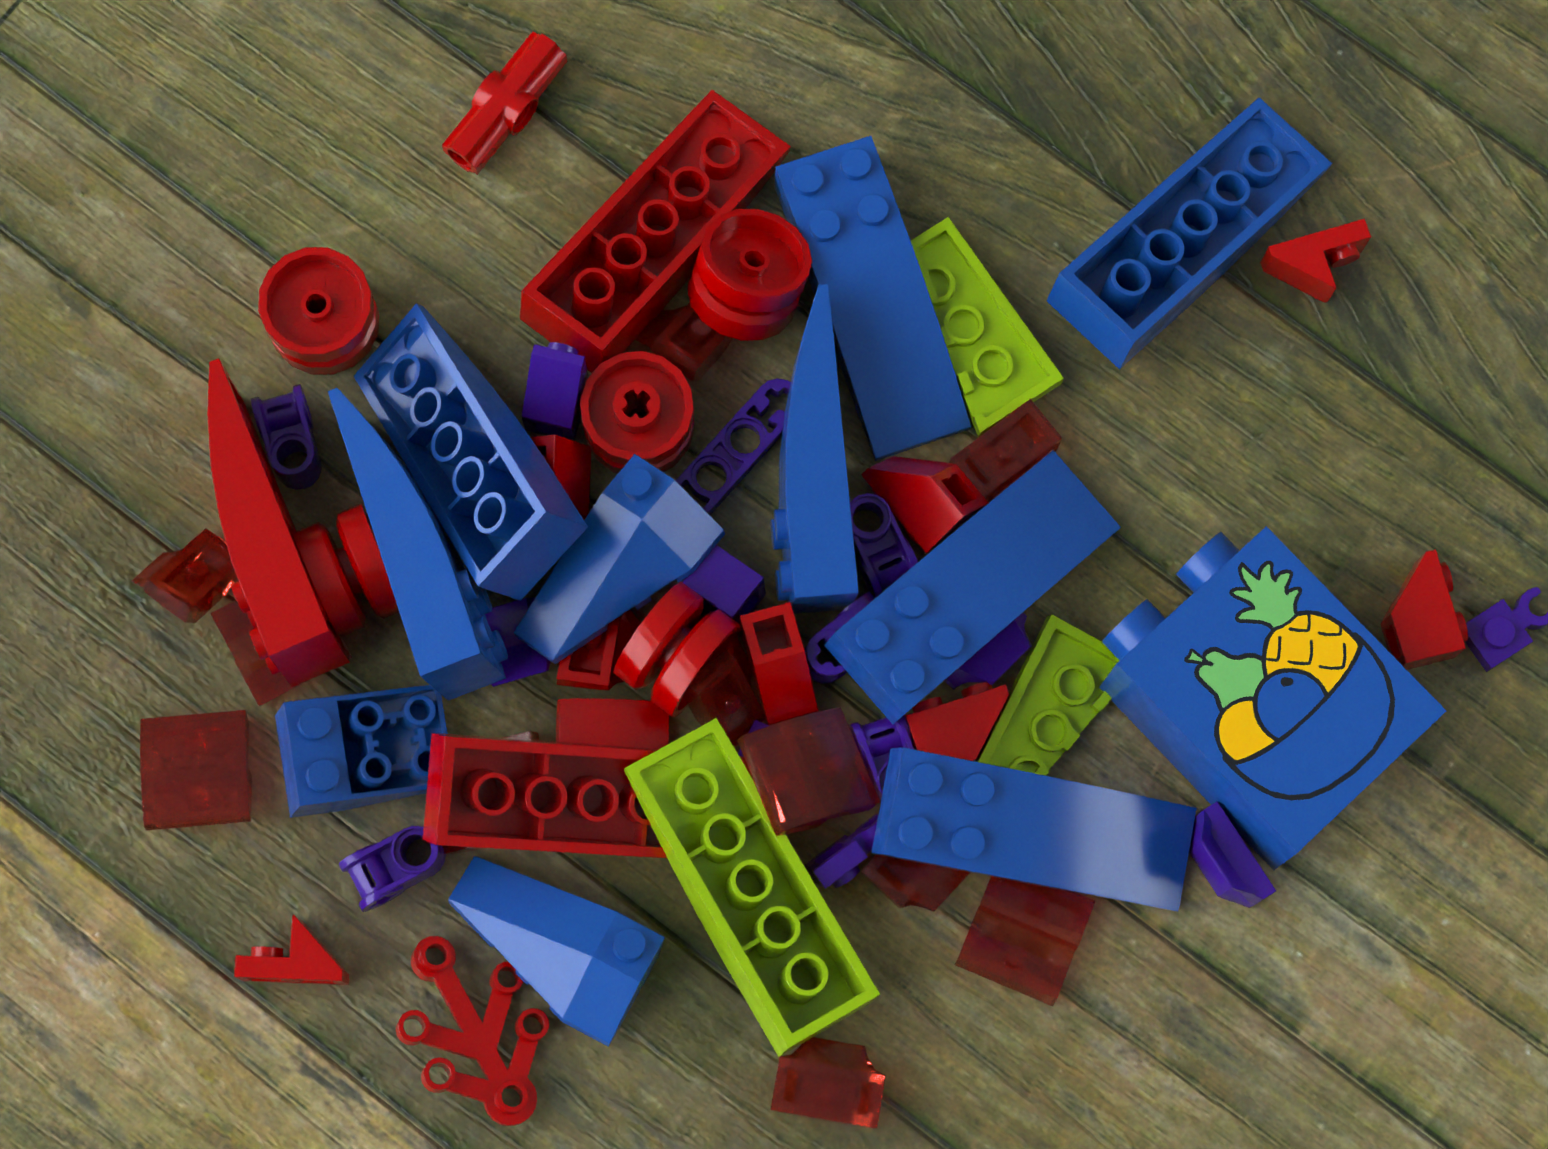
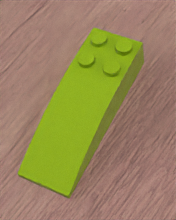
(750, 888)

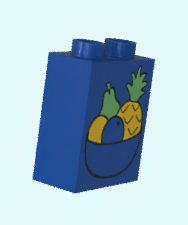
(1265, 692)

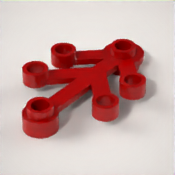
(477, 1038)

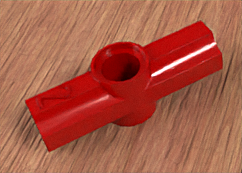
(504, 102)

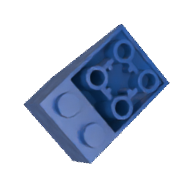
(357, 748)

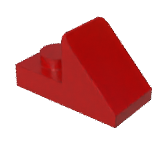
(1306, 259)
(307, 962)

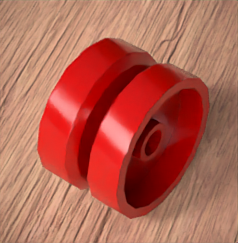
(749, 274)
(345, 308)
(631, 385)
(347, 571)
(674, 647)

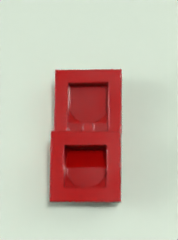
(612, 722)

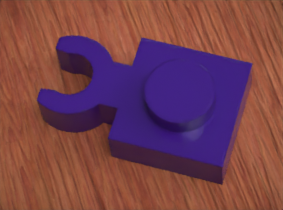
(1502, 632)
(840, 860)

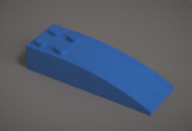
(1186, 233)
(878, 297)
(469, 457)
(814, 498)
(428, 578)
(971, 586)
(1033, 829)

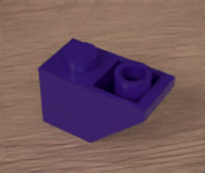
(554, 390)

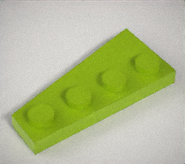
(986, 339)
(1050, 699)

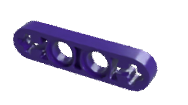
(722, 454)

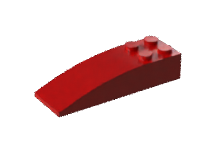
(650, 232)
(259, 534)
(536, 797)

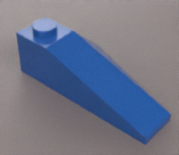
(635, 543)
(566, 947)

